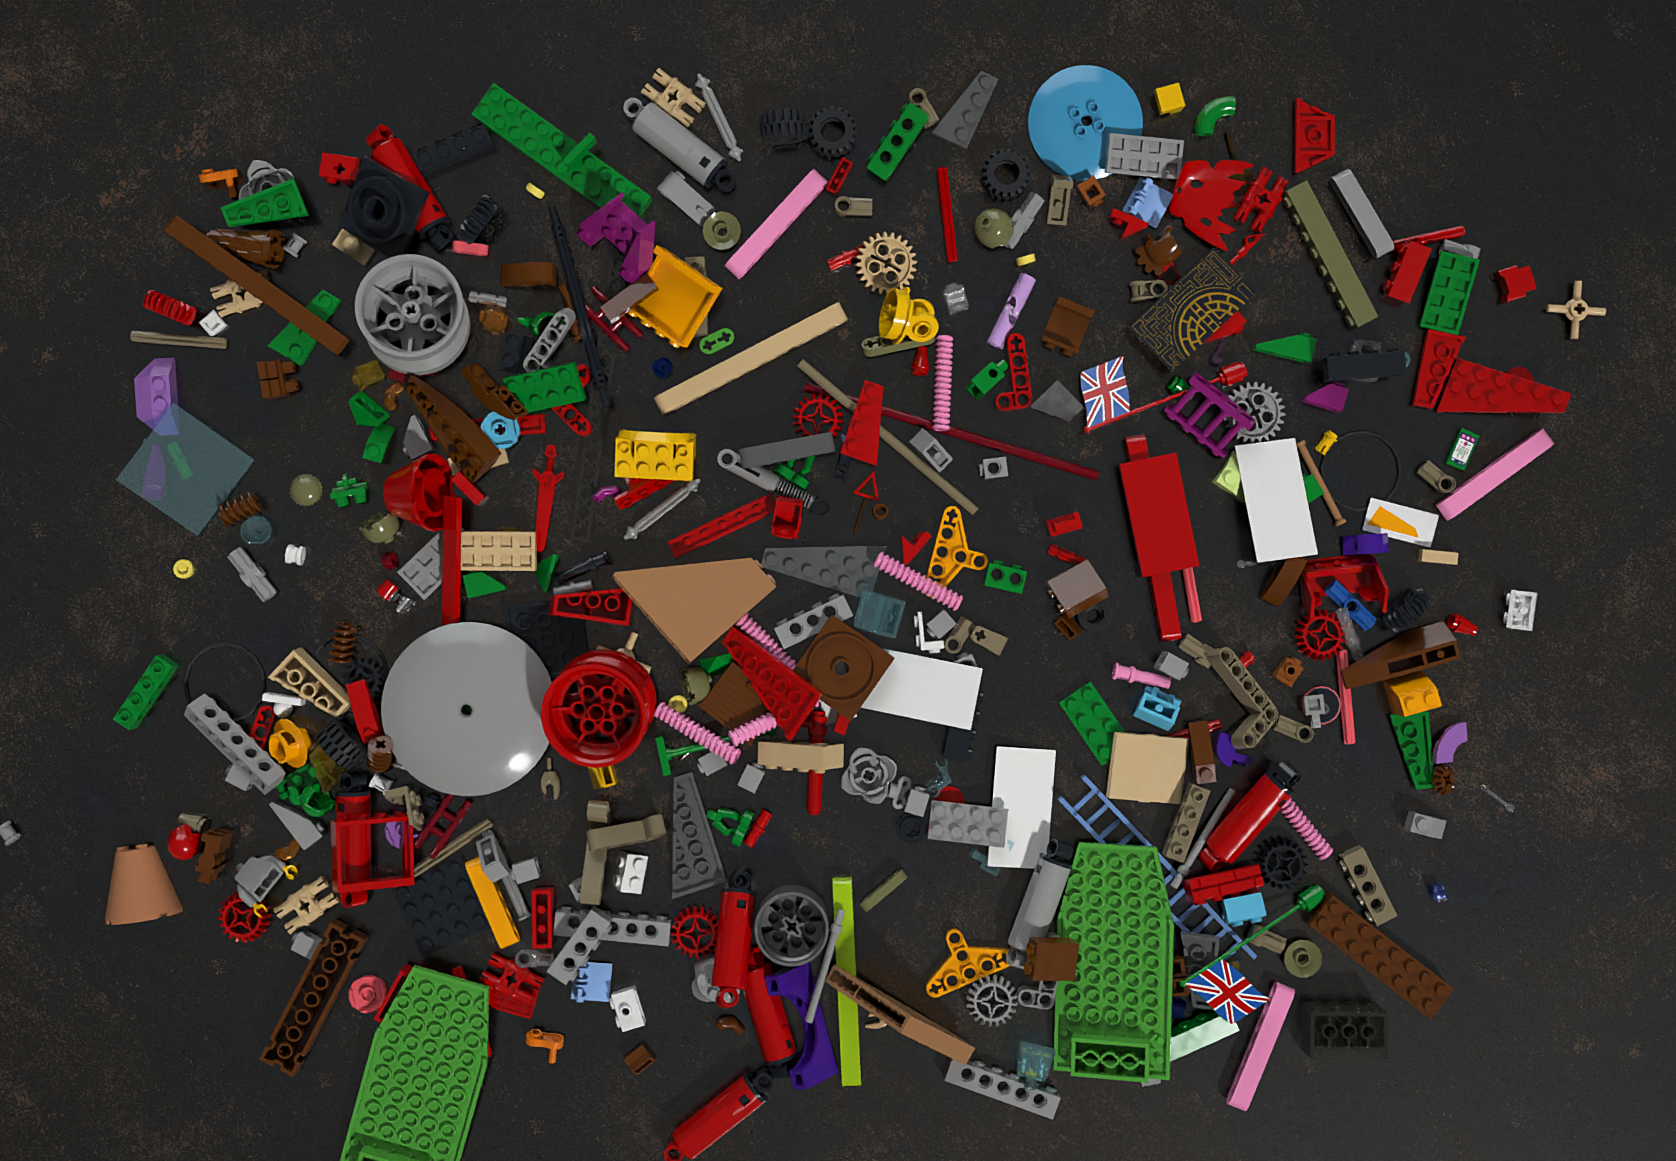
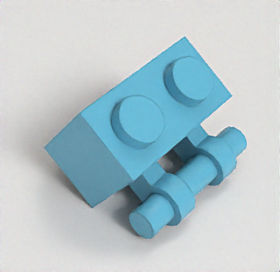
(1157, 707)
(1243, 909)

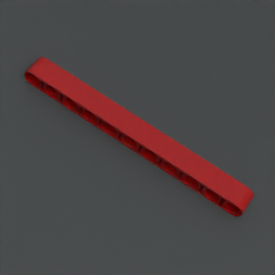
(1160, 584)

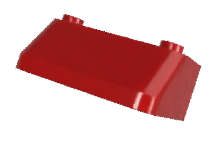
(1354, 572)

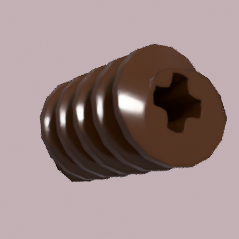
(240, 509)
(344, 642)
(380, 754)

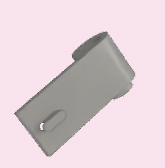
(685, 197)

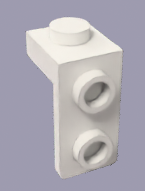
(932, 646)

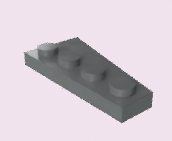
(966, 113)
(1199, 952)

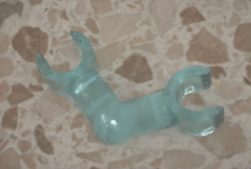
(946, 778)

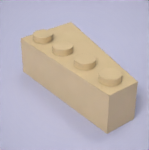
(311, 682)
(800, 755)

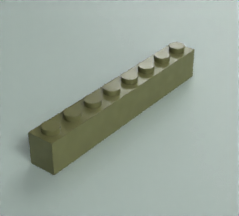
(1329, 255)

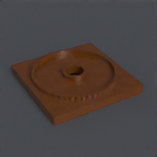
(865, 661)

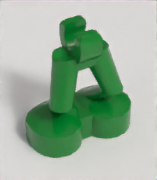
(795, 478)
(743, 823)

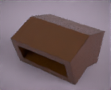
(1070, 623)
(639, 1059)

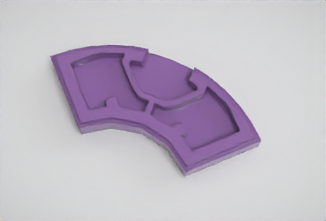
(1449, 741)

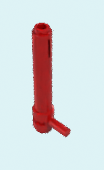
(817, 733)

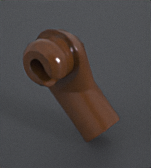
(729, 1022)

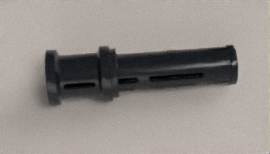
(591, 564)

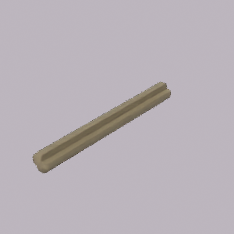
(177, 339)
(453, 846)

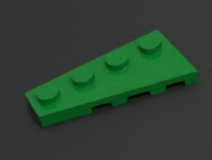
(294, 342)
(1416, 747)

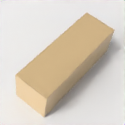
(1438, 557)

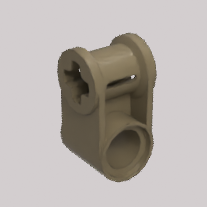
(1146, 290)
(991, 640)

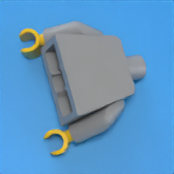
(258, 877)

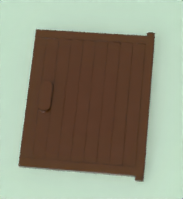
(734, 701)

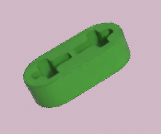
(719, 345)

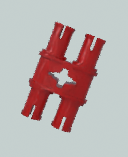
(1270, 200)
(514, 990)

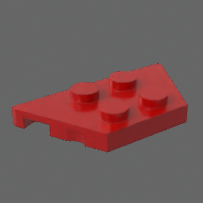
(1312, 136)

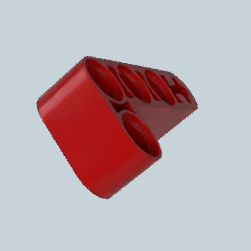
(1014, 371)

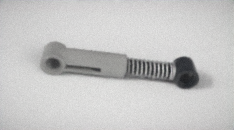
(772, 482)

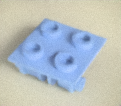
(1148, 202)
(592, 982)

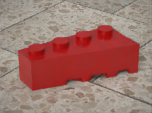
(597, 606)

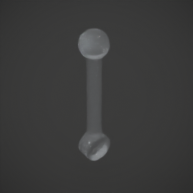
(1241, 563)
(1509, 807)

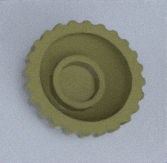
(306, 489)

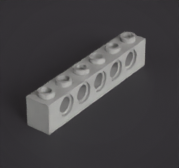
(236, 753)
(563, 927)
(1045, 1107)

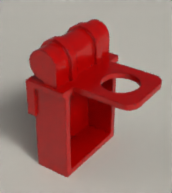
(787, 517)

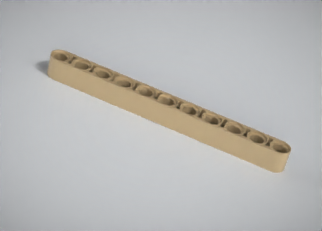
(750, 358)

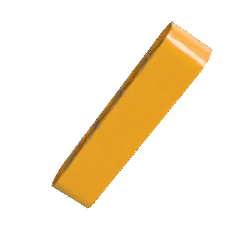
(493, 905)

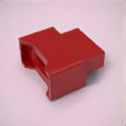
(1515, 282)
(1063, 524)

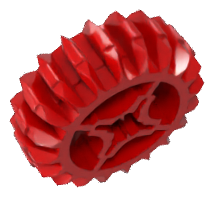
(169, 307)
(819, 402)
(1336, 638)
(249, 922)
(688, 932)

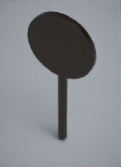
(1246, 176)

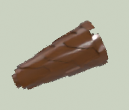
(256, 246)

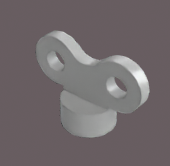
(897, 792)

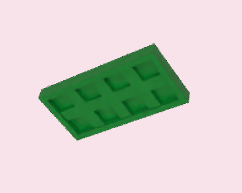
(1449, 292)
(547, 387)
(1092, 720)

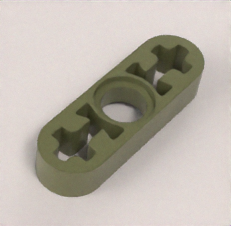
(883, 890)

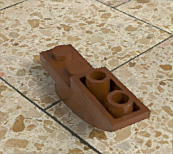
(495, 397)

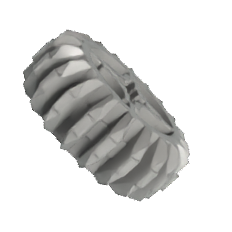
(991, 1016)

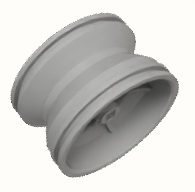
(418, 274)

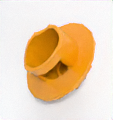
(289, 743)

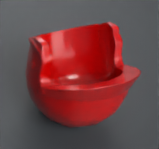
(184, 843)

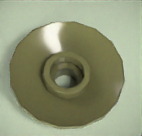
(719, 221)
(1310, 963)

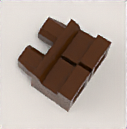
(281, 385)
(1179, 973)

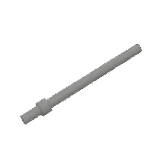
(1184, 870)
(835, 929)

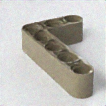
(1249, 693)
(594, 865)

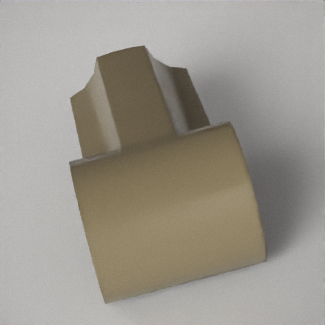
(924, 105)
(856, 206)
(1434, 477)
(959, 634)
(1196, 650)
(1292, 728)
(1267, 939)

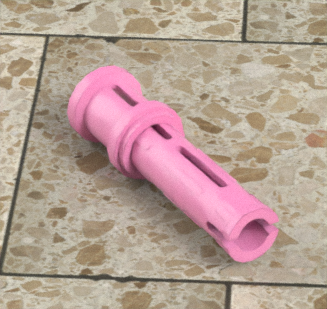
(1132, 674)

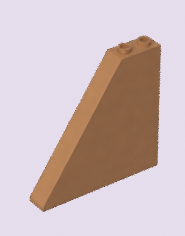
(697, 600)
(900, 1016)

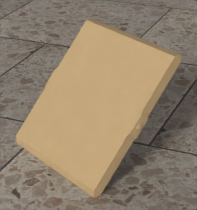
(1147, 767)

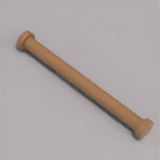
(1313, 470)

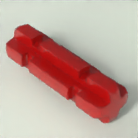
(1065, 555)

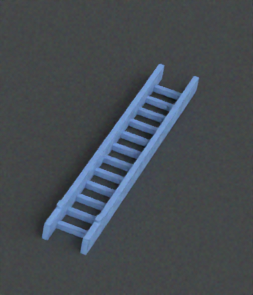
(1213, 915)

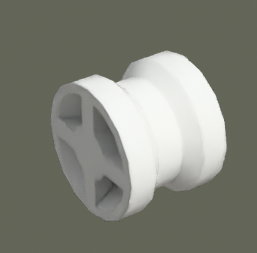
(295, 554)

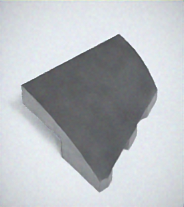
(1058, 402)

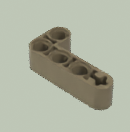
(626, 834)

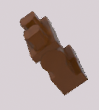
(214, 854)

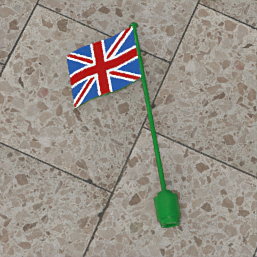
(1225, 986)

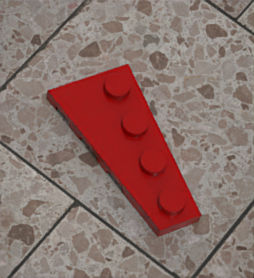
(1436, 360)
(864, 429)

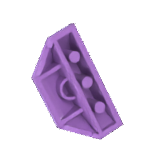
(155, 390)

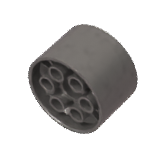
(797, 954)

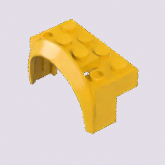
(655, 455)

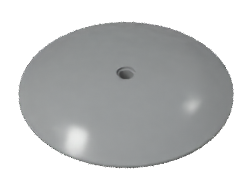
(426, 702)

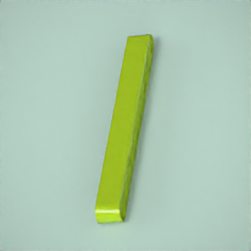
(847, 1008)

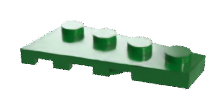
(268, 205)

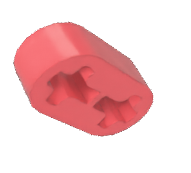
(472, 249)

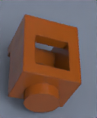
(1091, 184)
(1281, 671)

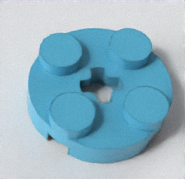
(509, 436)

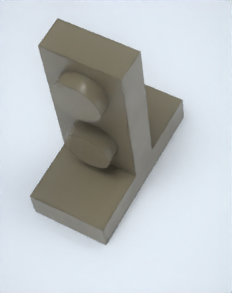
(1059, 199)

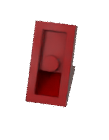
(1132, 224)
(910, 550)

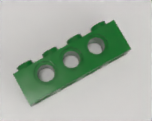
(919, 119)
(146, 692)

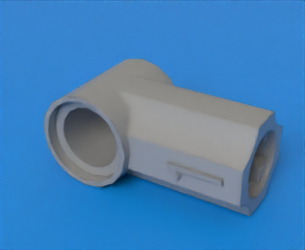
(1465, 250)

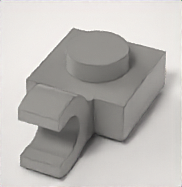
(1314, 706)

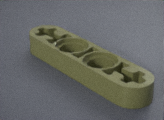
(875, 349)

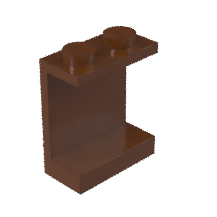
(1066, 326)

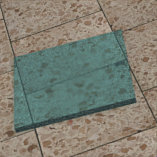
(185, 469)

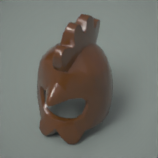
(1159, 253)

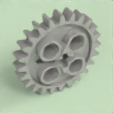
(1269, 405)

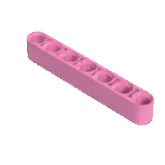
(776, 224)
(1494, 474)
(1260, 1046)

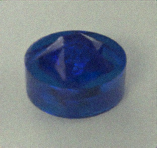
(662, 367)

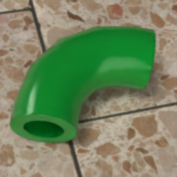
(1212, 112)

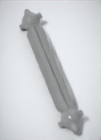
(718, 117)
(661, 509)

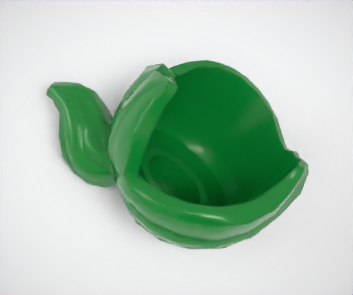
(538, 323)
(312, 800)

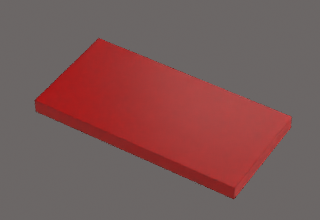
(1159, 515)

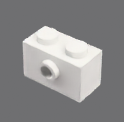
(628, 1008)

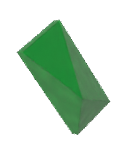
(367, 411)
(546, 571)
(717, 664)

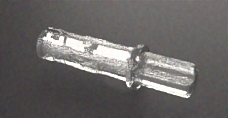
(1352, 639)

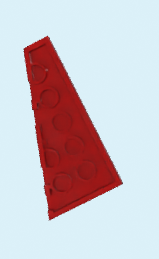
(1492, 391)
(778, 686)

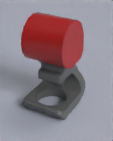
(390, 591)

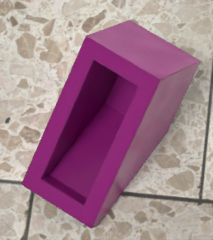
(1328, 397)

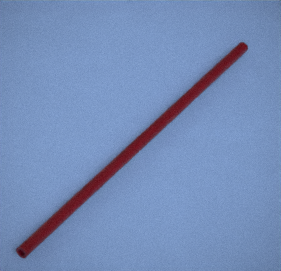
(972, 437)

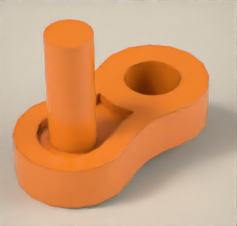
(209, 175)
(552, 1041)

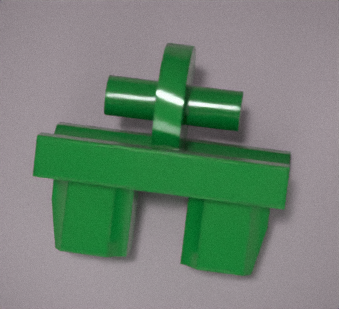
(349, 488)

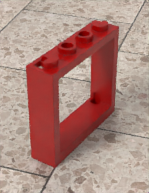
(376, 883)

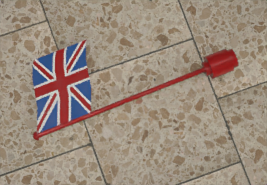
(1108, 395)

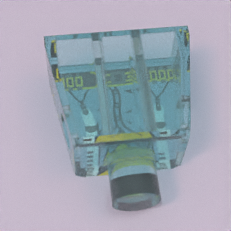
(1033, 1063)

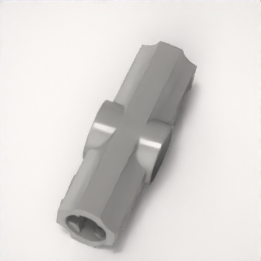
(1024, 217)
(252, 574)

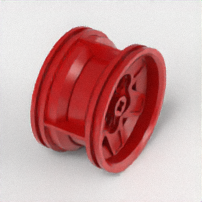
(579, 742)

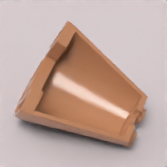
(140, 887)

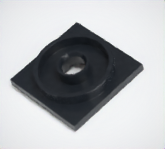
(402, 205)

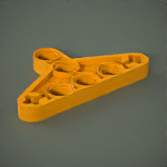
(954, 544)
(956, 967)

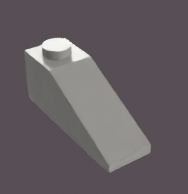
(302, 826)

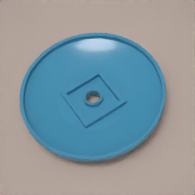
(1057, 113)

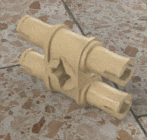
(673, 88)
(239, 302)
(300, 898)

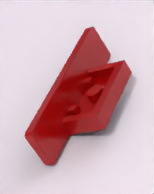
(639, 489)

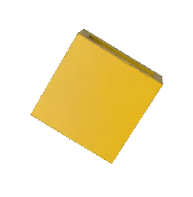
(1169, 99)
(603, 776)

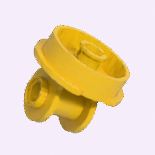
(906, 317)

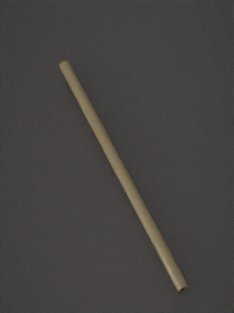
(890, 439)

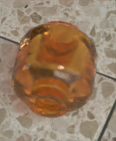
(493, 319)

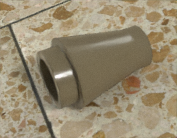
(197, 823)

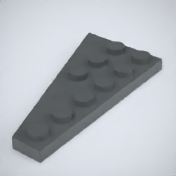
(834, 567)
(694, 848)

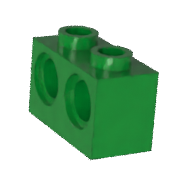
(1004, 581)

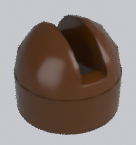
(884, 513)

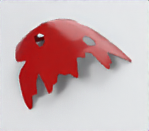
(1208, 199)

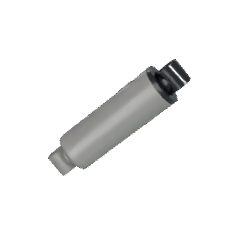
(679, 144)
(1040, 899)

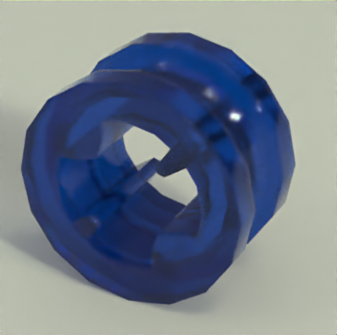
(1439, 892)

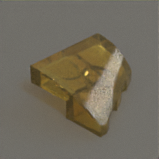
(326, 769)

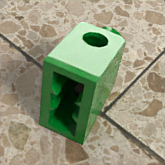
(983, 382)

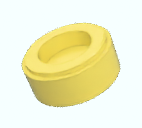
(535, 190)
(1025, 259)
(183, 568)
(679, 703)

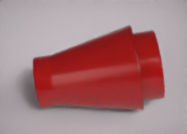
(920, 362)
(1460, 624)

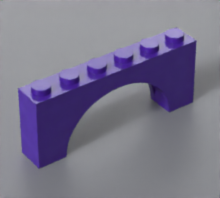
(817, 1058)

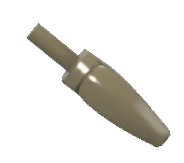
(550, 777)

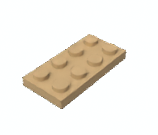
(498, 551)

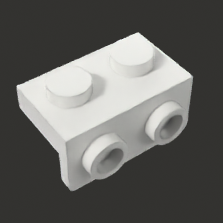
(1521, 610)
(629, 872)

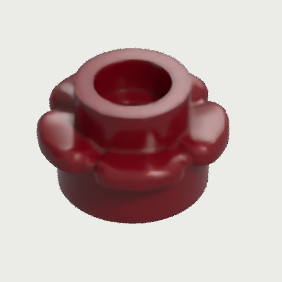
(389, 560)

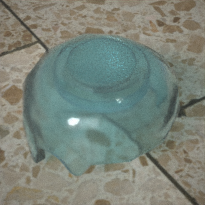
(256, 530)

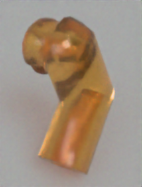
(389, 396)
(288, 852)

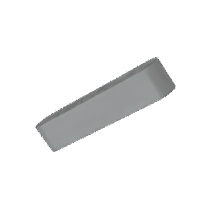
(1362, 213)

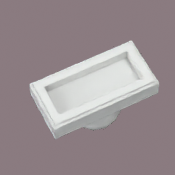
(283, 703)

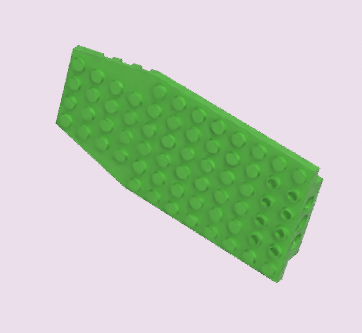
(1120, 1006)
(422, 1072)

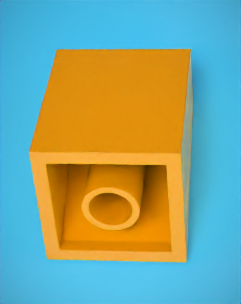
(1411, 694)

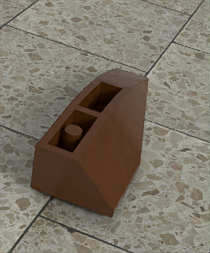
(454, 430)
(1403, 655)

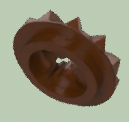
(1443, 780)

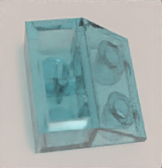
(879, 613)

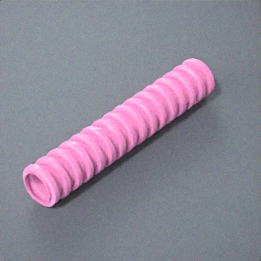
(942, 383)
(918, 581)
(759, 636)
(754, 728)
(697, 732)
(1306, 830)

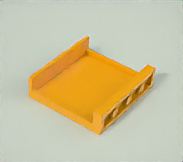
(681, 299)

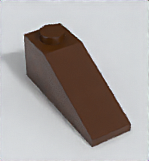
(1201, 752)

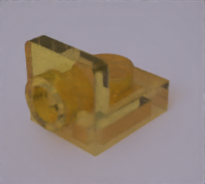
(367, 374)

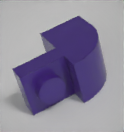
(1365, 544)
(1226, 752)

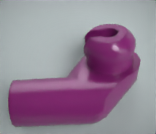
(606, 491)

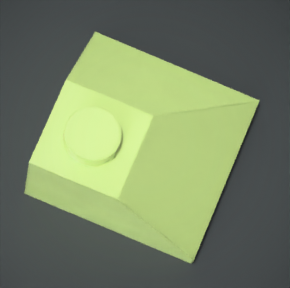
(1230, 478)

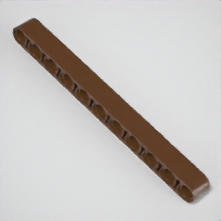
(256, 285)

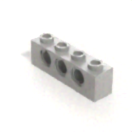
(788, 639)
(565, 972)

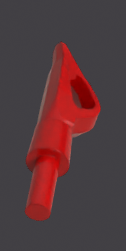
(1247, 246)

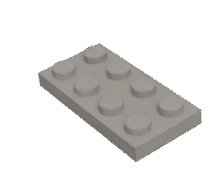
(1143, 156)
(426, 567)
(968, 823)

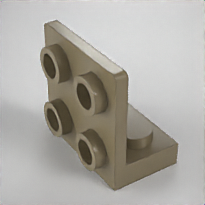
(407, 797)

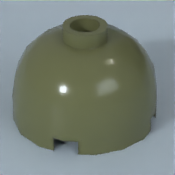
(993, 227)
(380, 527)
(695, 684)

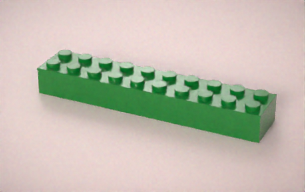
(549, 147)

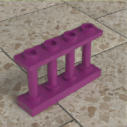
(1212, 396)

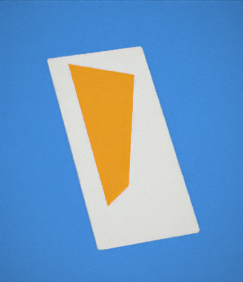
(1400, 522)

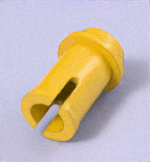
(1326, 442)

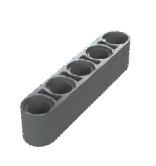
(787, 450)

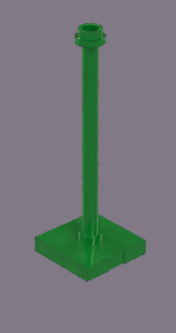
(666, 754)

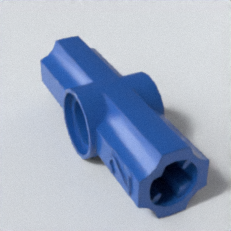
(1358, 612)

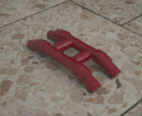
(611, 331)
(443, 835)

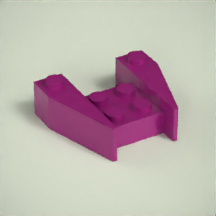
(626, 232)

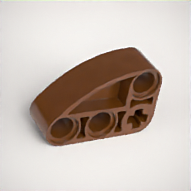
(529, 274)
(1283, 579)

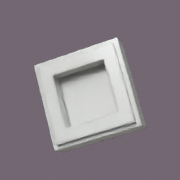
(213, 323)

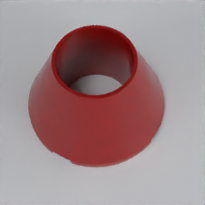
(419, 491)

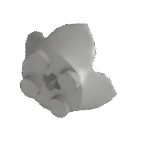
(261, 176)
(876, 788)
(701, 984)

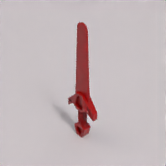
(547, 483)

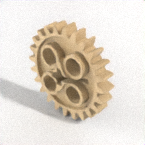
(893, 247)

